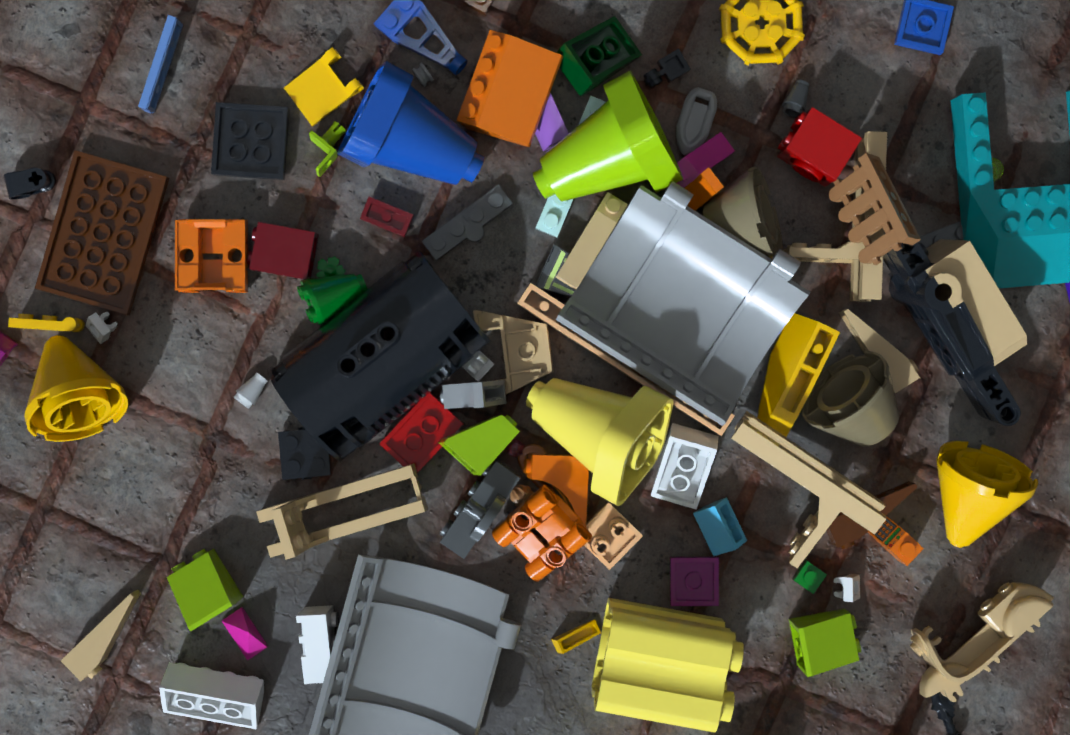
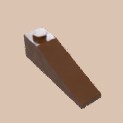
(845, 530)

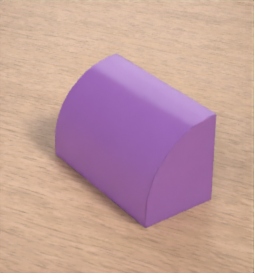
(551, 126)

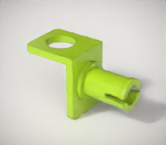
(326, 143)

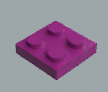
(694, 581)

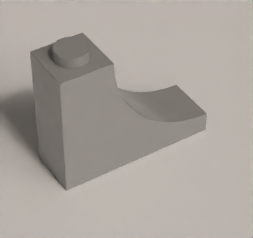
(473, 394)

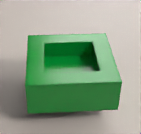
(809, 576)

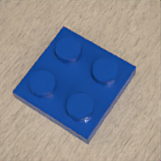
(924, 26)

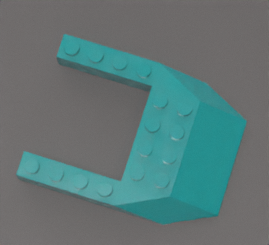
(1014, 230)

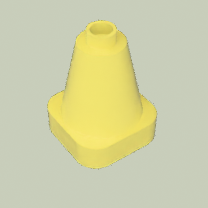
(604, 431)

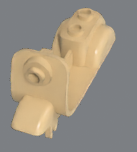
(1006, 619)

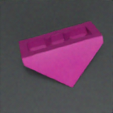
(244, 633)

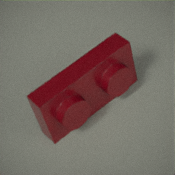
(386, 217)

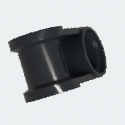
(28, 182)

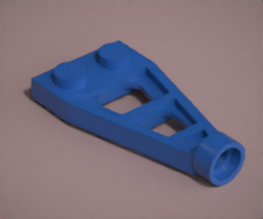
(398, 16)

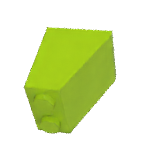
(481, 443)
(203, 588)
(824, 641)

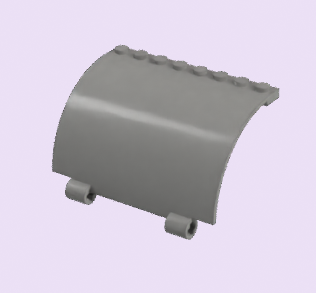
(684, 301)
(412, 652)

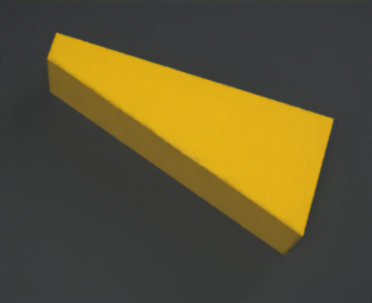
(575, 637)

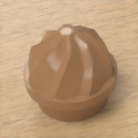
(520, 494)

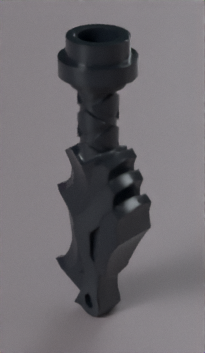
(945, 710)

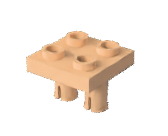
(611, 535)

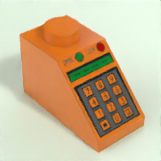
(897, 542)

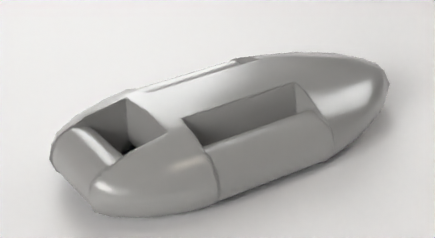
(695, 120)

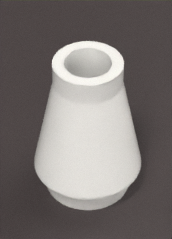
(251, 390)

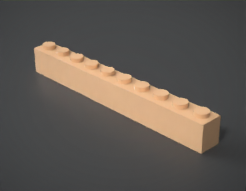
(548, 308)

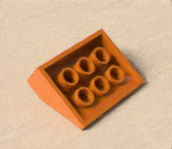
(509, 88)

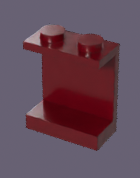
(283, 251)

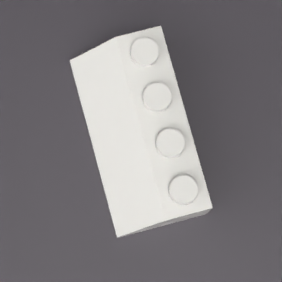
(212, 695)

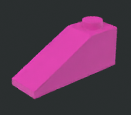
(705, 156)

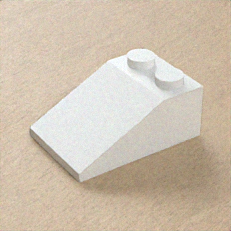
(685, 466)

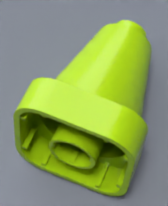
(610, 148)

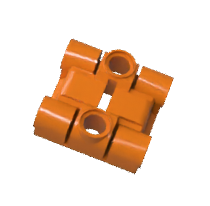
(211, 237)
(553, 521)

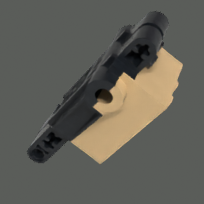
(961, 318)

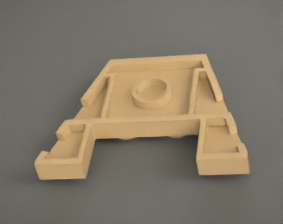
(524, 347)

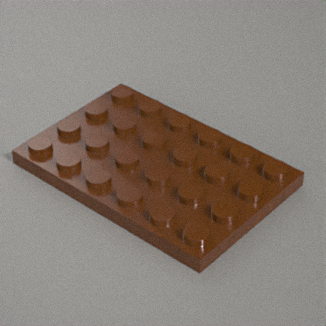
(102, 232)

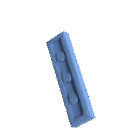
(160, 64)

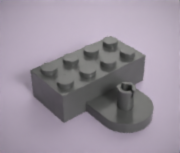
(481, 508)

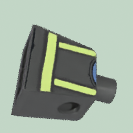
(547, 279)

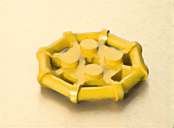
(761, 38)

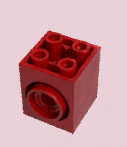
(818, 147)

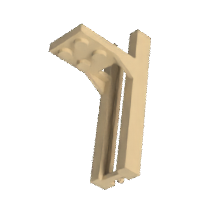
(865, 278)
(834, 490)
(291, 528)

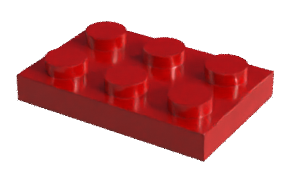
(418, 433)

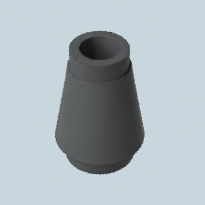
(796, 99)

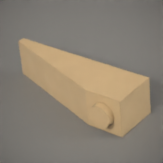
(591, 241)
(902, 369)
(94, 649)

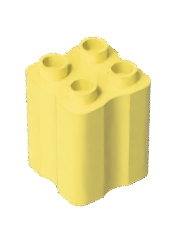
(665, 666)

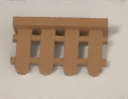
(891, 211)

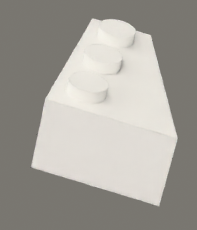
(317, 640)

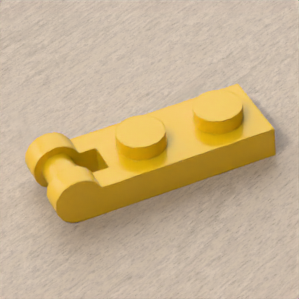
(47, 323)

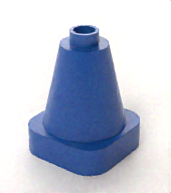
(408, 132)

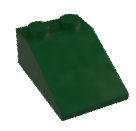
(597, 55)

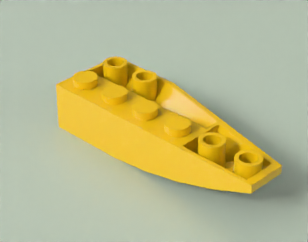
(794, 370)

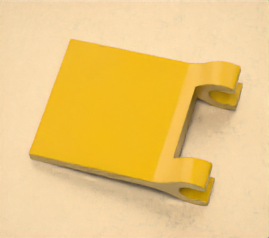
(320, 89)

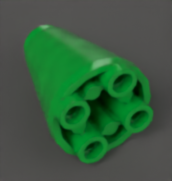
(329, 295)

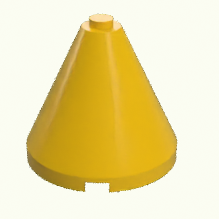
(71, 394)
(979, 489)

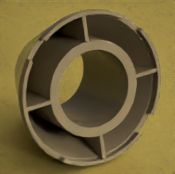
(747, 212)
(854, 400)

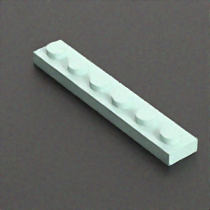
(554, 209)

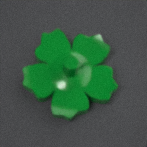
(329, 268)

